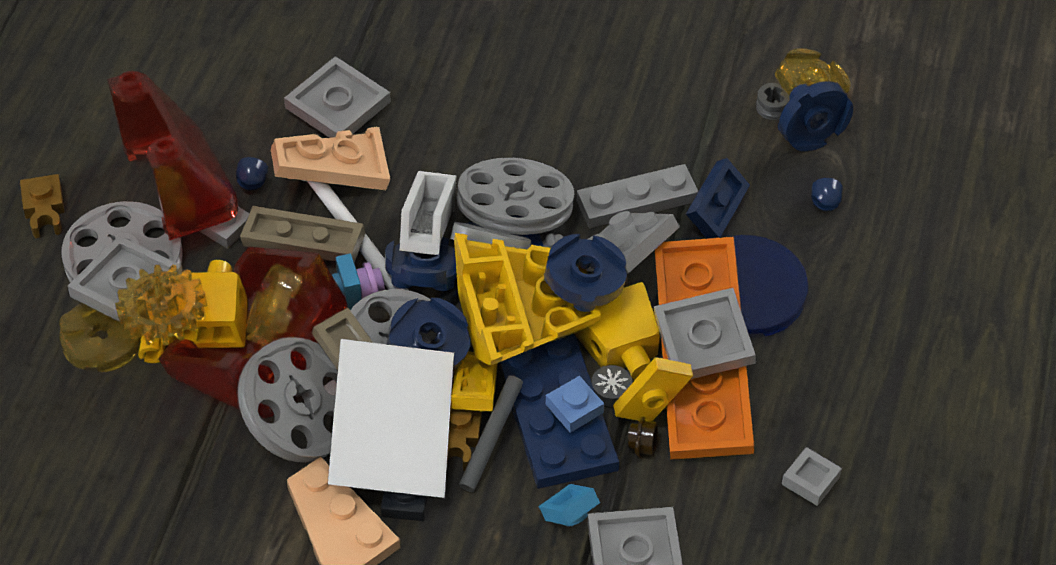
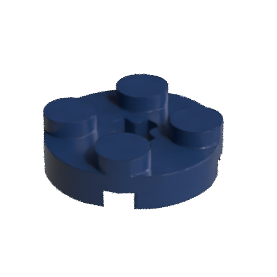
(815, 115)
(422, 269)
(583, 289)
(429, 316)

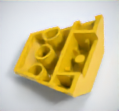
(509, 301)

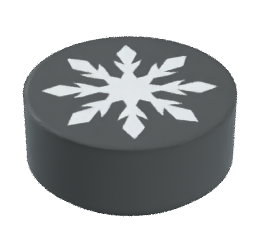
(610, 383)

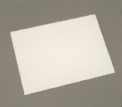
(391, 418)

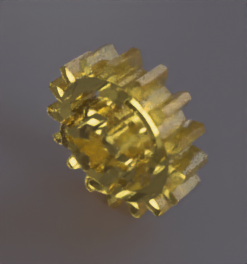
(141, 302)

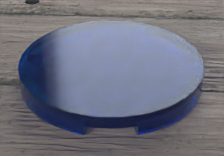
(769, 283)

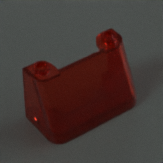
(185, 170)
(219, 369)

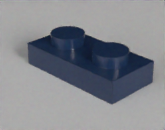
(718, 199)

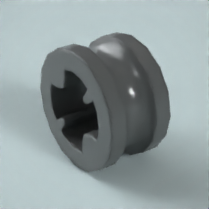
(768, 109)

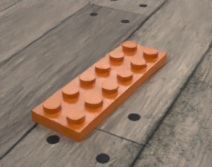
(712, 410)

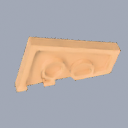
(335, 160)
(339, 520)

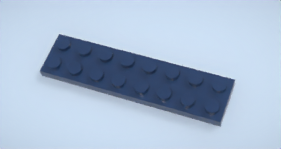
(551, 449)

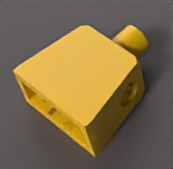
(224, 310)
(625, 332)

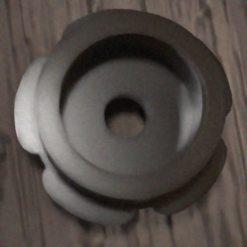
(643, 437)

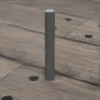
(491, 434)

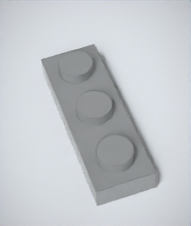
(637, 194)

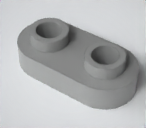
(485, 235)

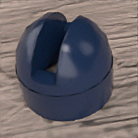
(251, 173)
(826, 193)

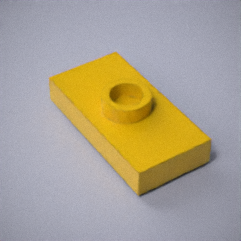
(474, 385)
(653, 389)

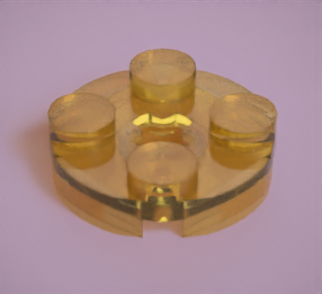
(805, 67)
(269, 308)
(82, 350)

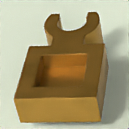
(42, 202)
(463, 433)

